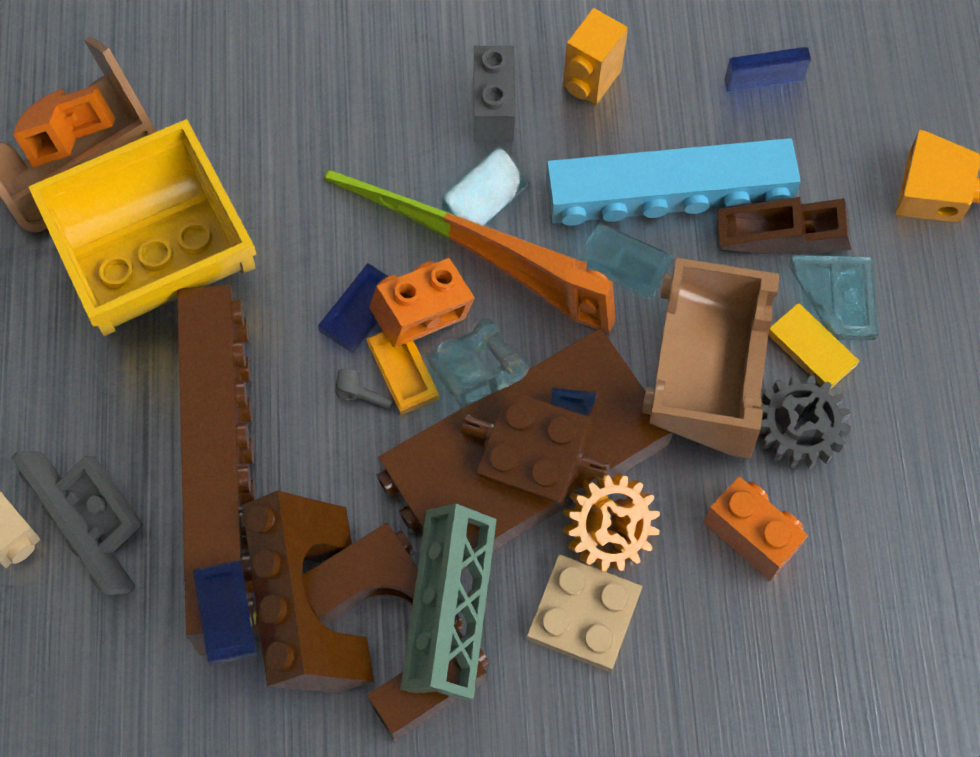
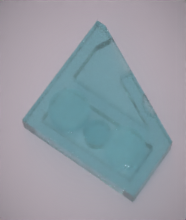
(840, 293)

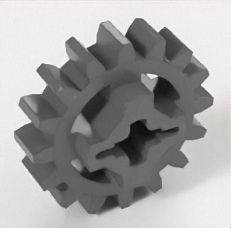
(819, 432)

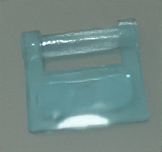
(466, 372)

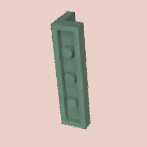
(441, 596)

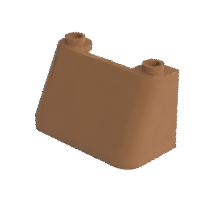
(713, 355)

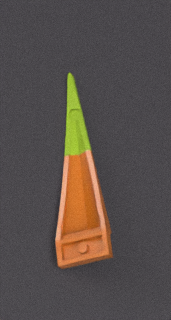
(553, 276)

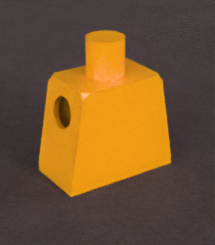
(938, 180)

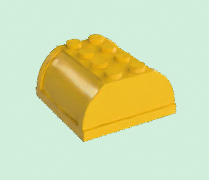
(143, 225)

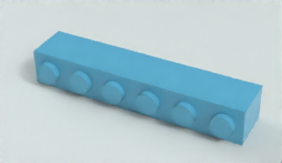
(670, 181)

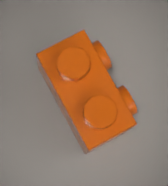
(421, 301)
(755, 527)

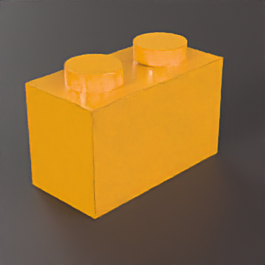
(594, 56)

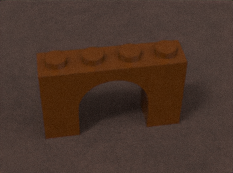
(372, 569)
(294, 642)

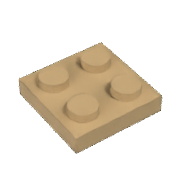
(584, 613)

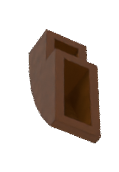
(785, 227)

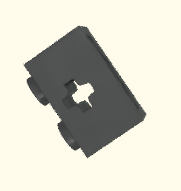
(494, 93)

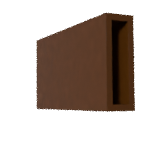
(442, 461)

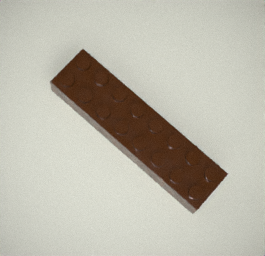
(214, 440)

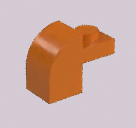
(56, 121)

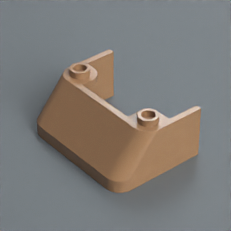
(129, 126)

